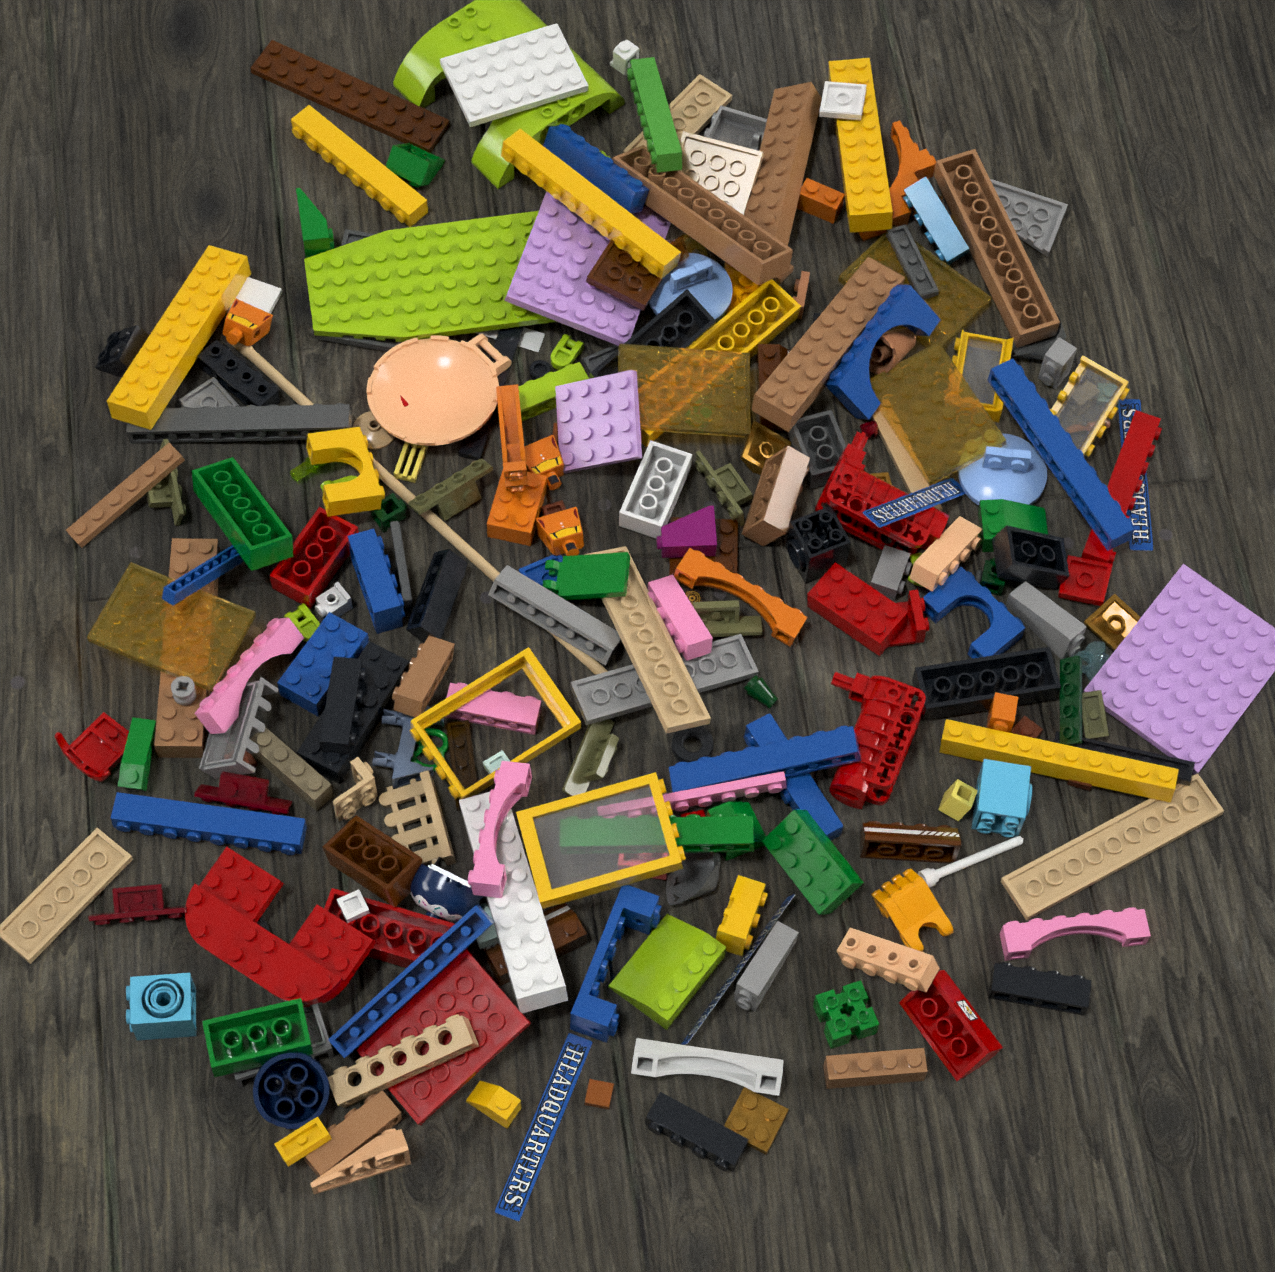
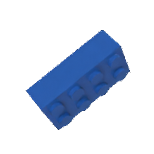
(376, 580)
(310, 672)

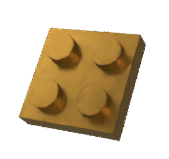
(756, 1119)

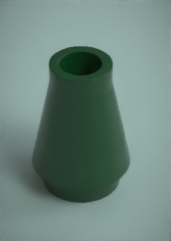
(760, 691)

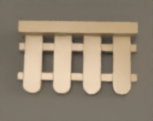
(419, 812)

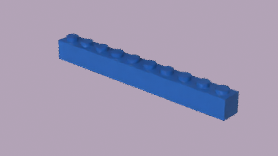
(201, 575)

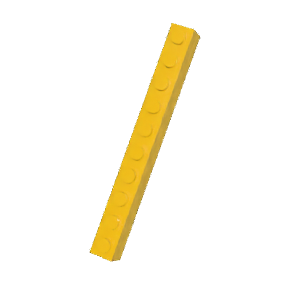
(590, 203)
(1060, 760)

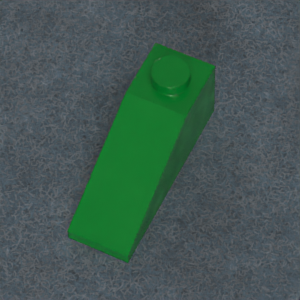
(137, 754)

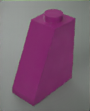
(692, 531)

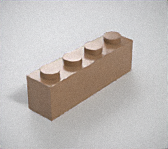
(423, 677)
(875, 1068)
(354, 1132)

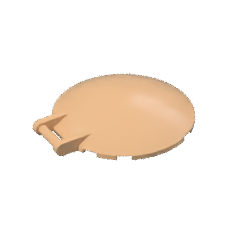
(444, 383)

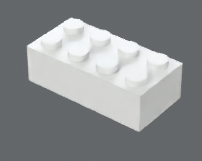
(655, 489)

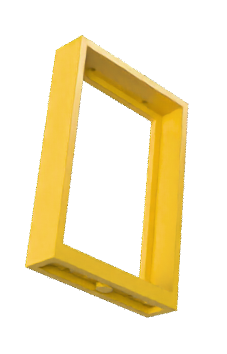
(543, 684)

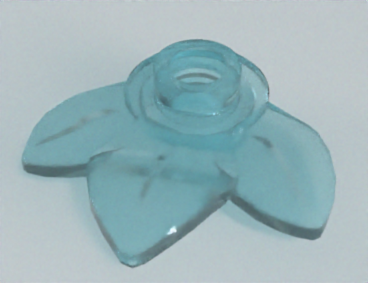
(1095, 657)

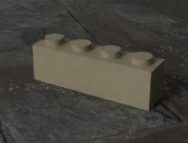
(292, 770)

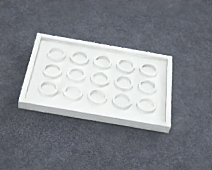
(513, 75)

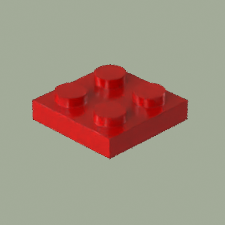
(1087, 581)

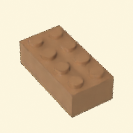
(776, 496)

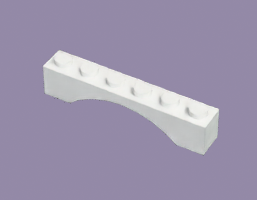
(664, 1058)

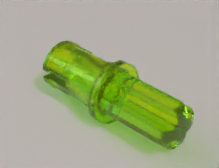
(304, 469)

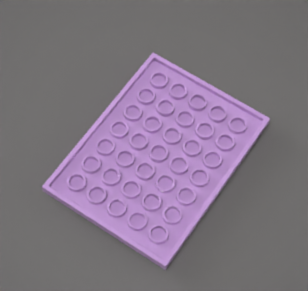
(555, 273)
(1188, 668)

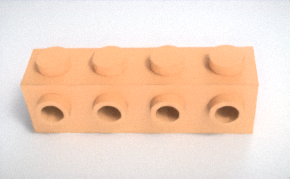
(946, 554)
(888, 960)

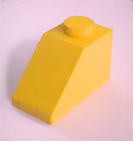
(495, 1102)

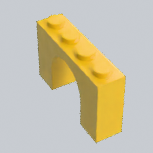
(351, 448)

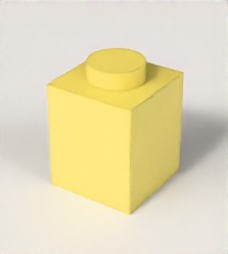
(958, 800)

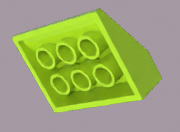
(668, 969)

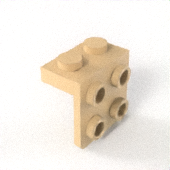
(360, 795)

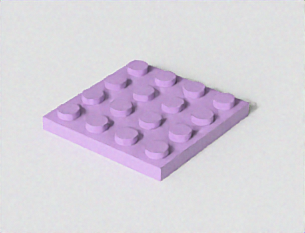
(599, 421)

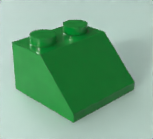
(414, 164)
(730, 809)

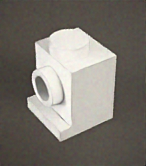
(622, 54)
(339, 606)

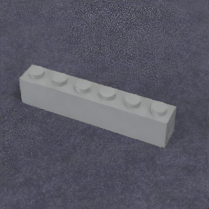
(555, 615)

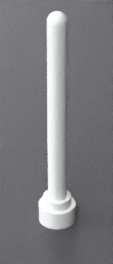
(932, 876)

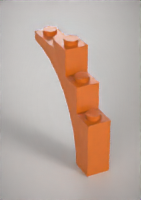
(912, 168)
(512, 438)

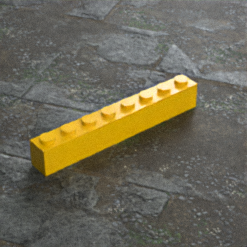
(359, 166)

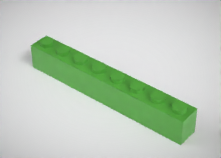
(654, 115)

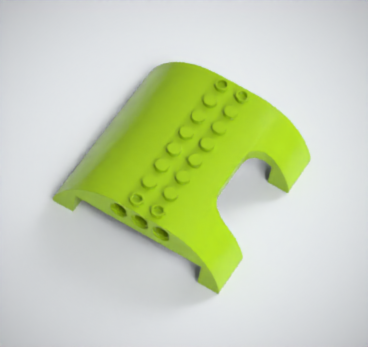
(483, 24)

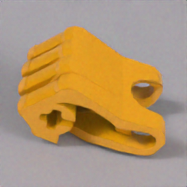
(911, 907)

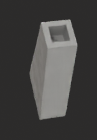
(1047, 620)
(764, 966)

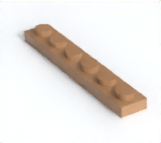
(125, 495)

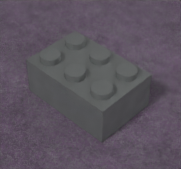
(820, 441)

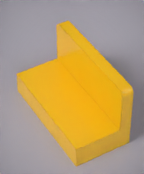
(302, 1141)

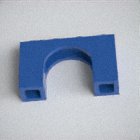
(964, 590)

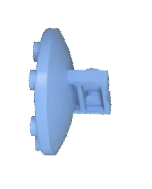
(703, 279)
(1006, 473)

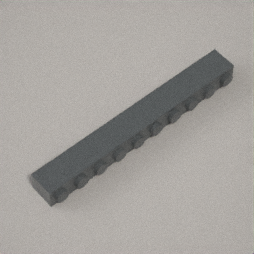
(242, 423)

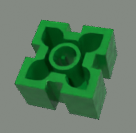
(840, 1027)

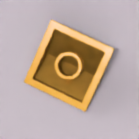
(761, 446)
(1112, 621)

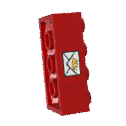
(951, 1026)

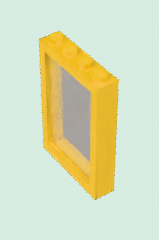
(600, 840)

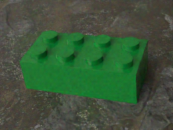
(812, 861)
(255, 1035)

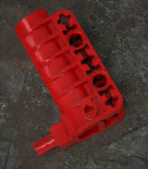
(855, 491)
(877, 730)

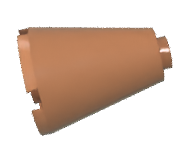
(891, 349)

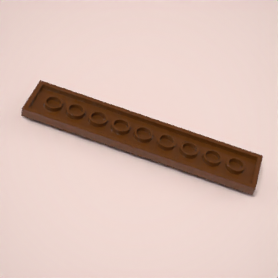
(350, 96)

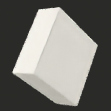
(353, 906)

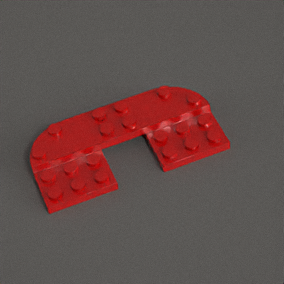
(224, 922)

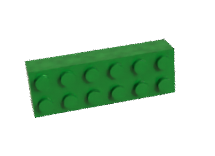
(242, 513)

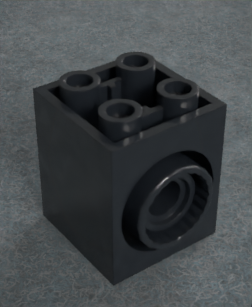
(817, 543)

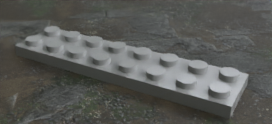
(623, 692)

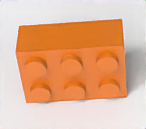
(515, 514)

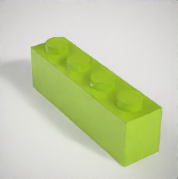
(540, 394)

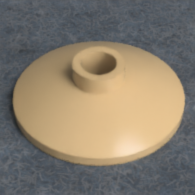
(376, 437)

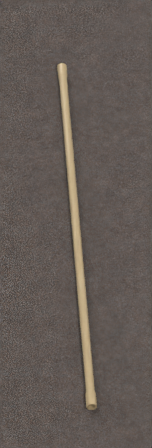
(249, 352)

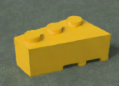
(741, 915)

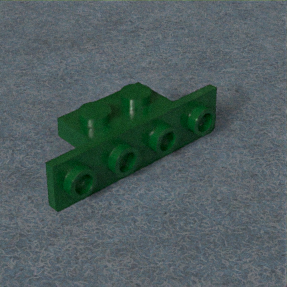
(1071, 701)

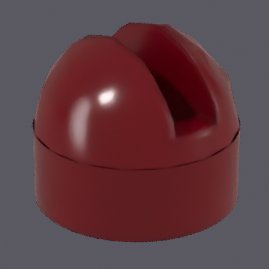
(869, 428)

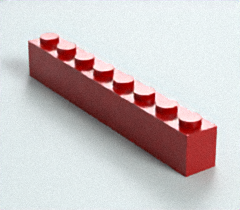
(1126, 475)

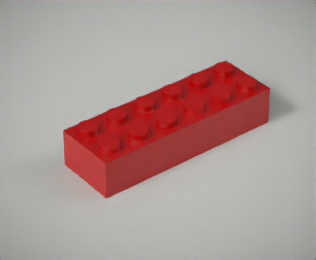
(397, 932)

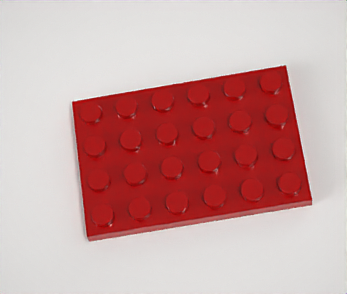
(461, 990)

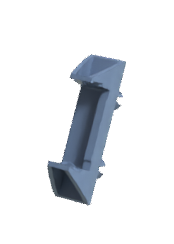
(403, 768)

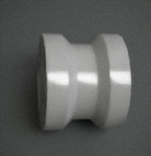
(181, 695)

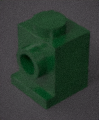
(391, 510)
(989, 578)

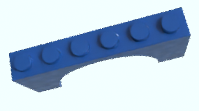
(851, 378)

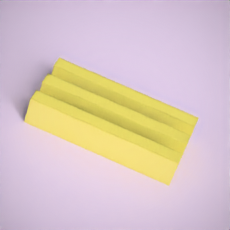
(397, 473)

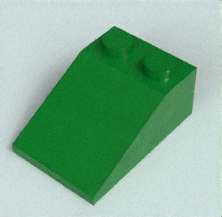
(315, 232)
(997, 513)

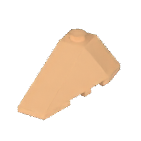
(376, 1157)

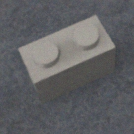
(1057, 363)
(890, 572)

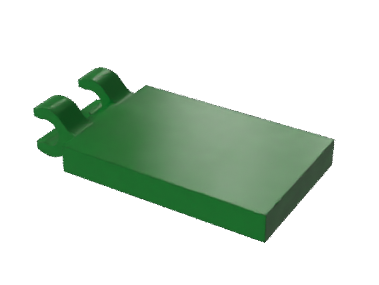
(589, 576)

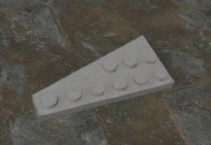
(1032, 215)

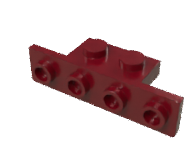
(244, 791)
(138, 902)

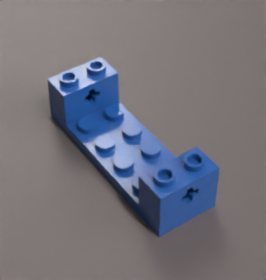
(631, 909)

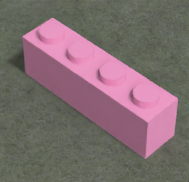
(680, 618)
(499, 710)

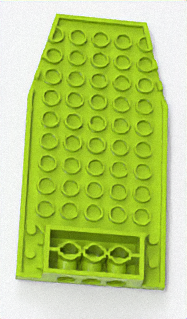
(422, 281)

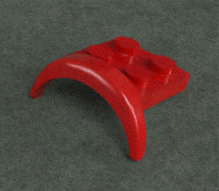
(97, 748)

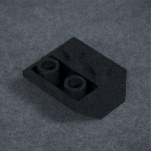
(121, 350)

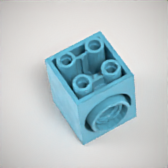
(1002, 798)
(162, 1006)

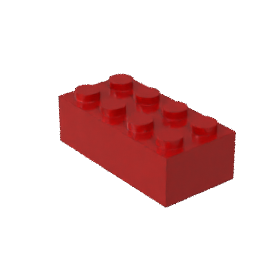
(315, 559)
(857, 609)

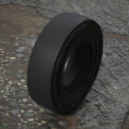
(701, 734)

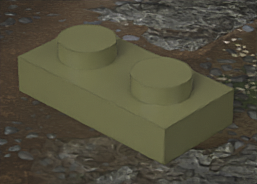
(1094, 715)

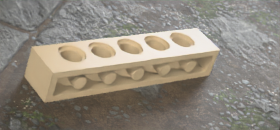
(462, 1041)

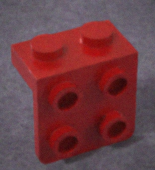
(917, 625)

